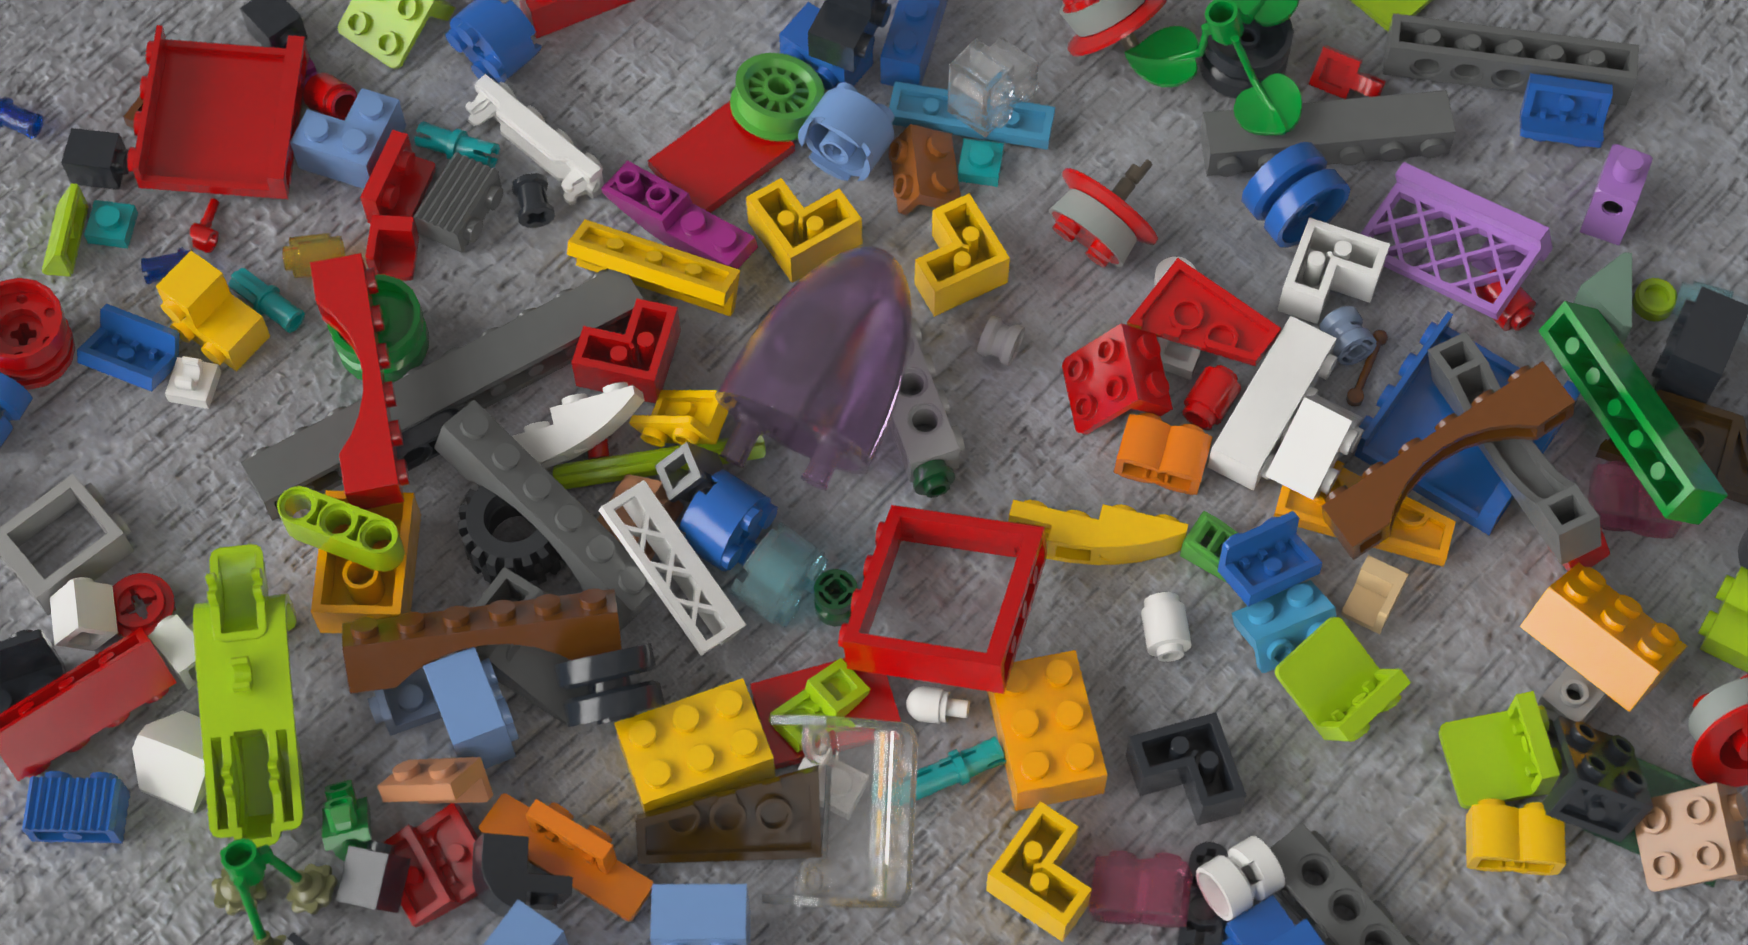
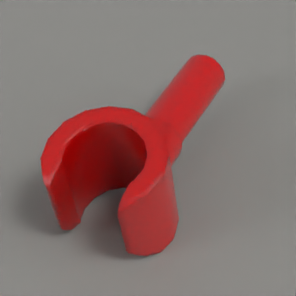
(202, 234)

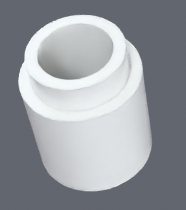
(1165, 626)

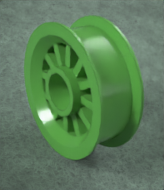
(775, 95)

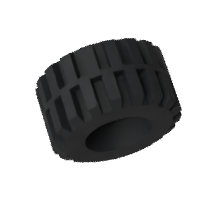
(526, 558)

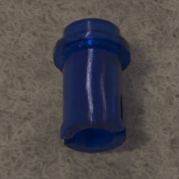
(19, 118)
(160, 266)

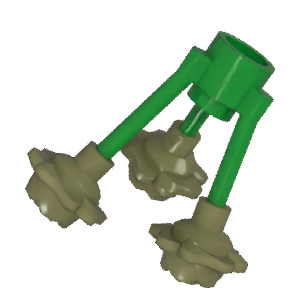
(244, 880)

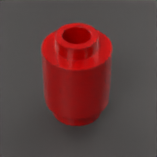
(329, 95)
(1518, 311)
(1211, 397)

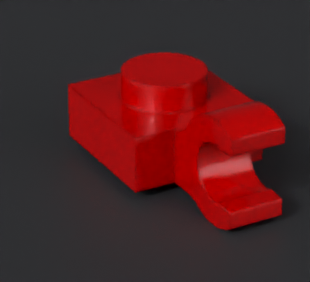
(1339, 73)

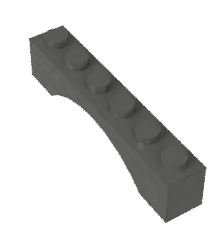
(495, 460)
(1545, 495)

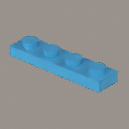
(928, 107)

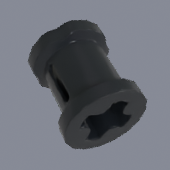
(533, 200)

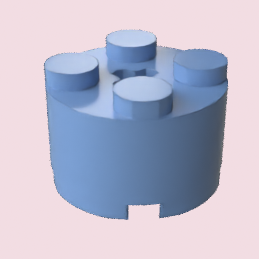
(847, 133)

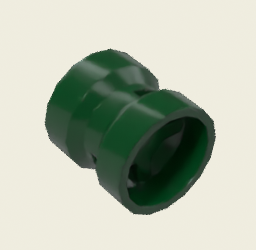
(836, 607)

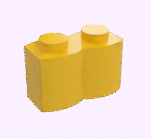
(1514, 839)

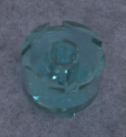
(779, 574)

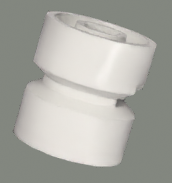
(1245, 875)

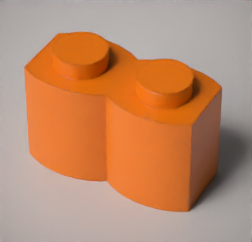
(1163, 453)

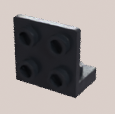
(26, 666)
(1603, 782)

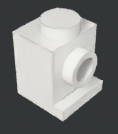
(176, 647)

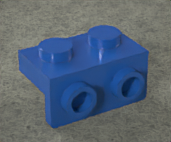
(1565, 110)
(130, 348)
(1267, 559)

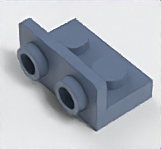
(406, 705)

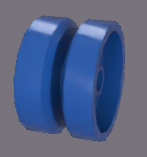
(1292, 190)

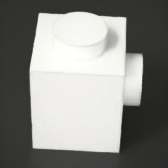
(83, 614)

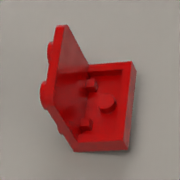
(1116, 375)

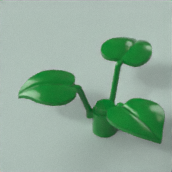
(1170, 54)

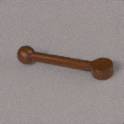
(1355, 395)

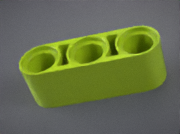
(327, 514)

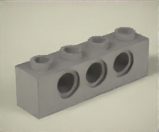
(927, 408)

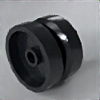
(1265, 48)
(609, 686)

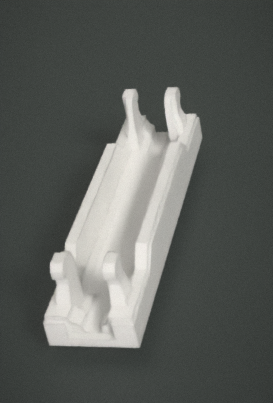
(530, 133)

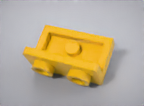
(682, 418)

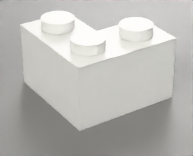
(1332, 261)
(1312, 446)

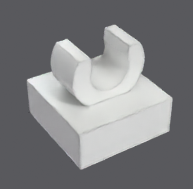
(193, 382)

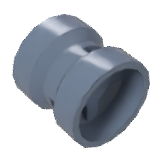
(1352, 340)

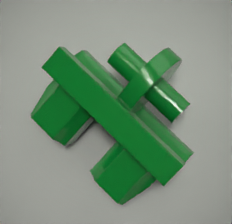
(345, 819)

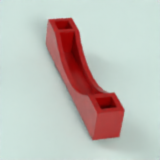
(369, 457)

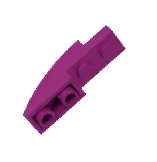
(674, 219)

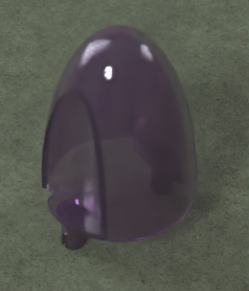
(825, 366)

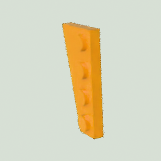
(1415, 533)

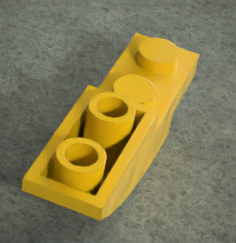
(1113, 539)

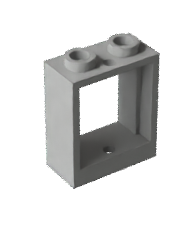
(89, 563)

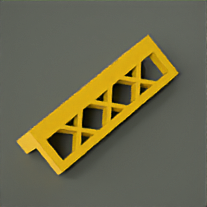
(656, 266)

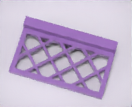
(1477, 217)

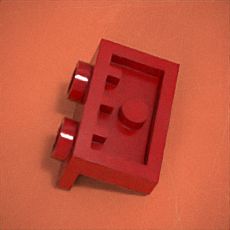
(397, 180)

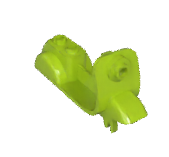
(247, 701)

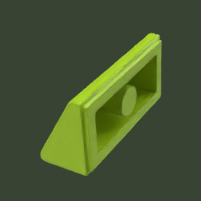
(66, 233)

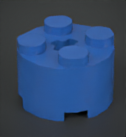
(493, 38)
(727, 521)

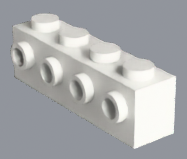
(1271, 402)

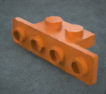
(571, 850)

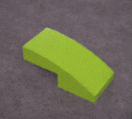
(828, 693)

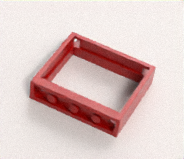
(936, 662)

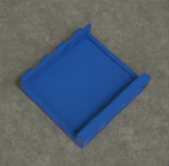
(1413, 408)

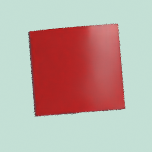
(439, 864)

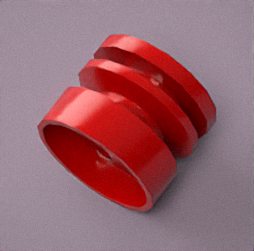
(33, 334)

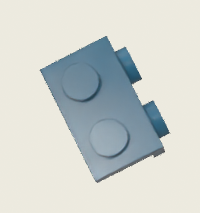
(1282, 622)

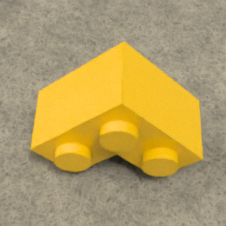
(801, 235)
(967, 259)
(208, 313)
(1031, 876)

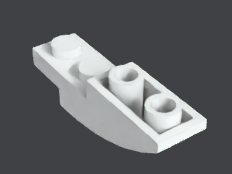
(580, 424)

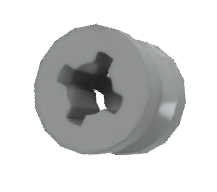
(1000, 340)

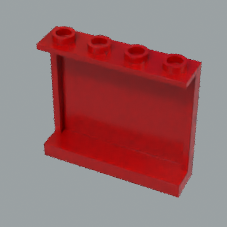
(218, 117)

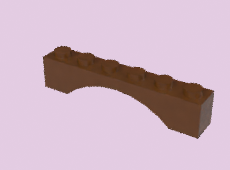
(1522, 409)
(390, 649)

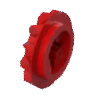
(148, 589)

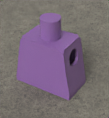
(1620, 182)

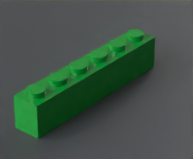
(1632, 414)

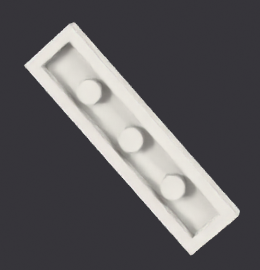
(678, 562)

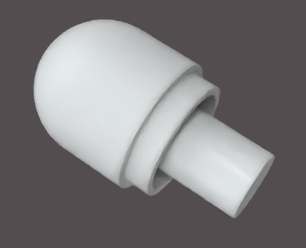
(935, 705)

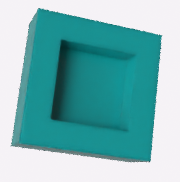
(980, 162)
(111, 224)

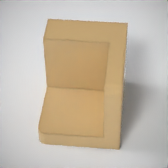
(1374, 594)

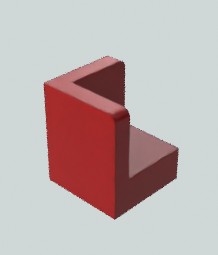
(393, 246)

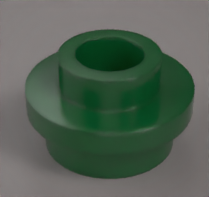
(933, 478)

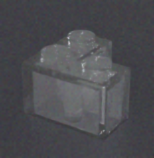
(990, 84)

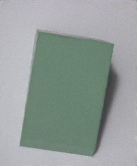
(1611, 294)

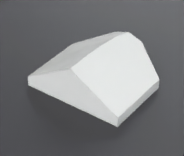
(171, 760)

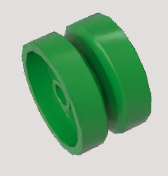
(403, 333)

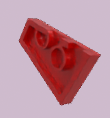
(1204, 316)

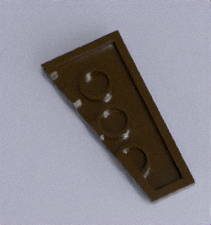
(745, 823)

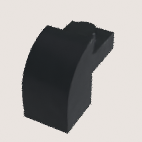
(502, 876)

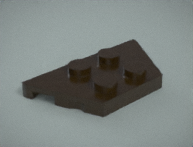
(1715, 434)

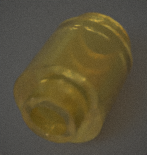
(310, 249)

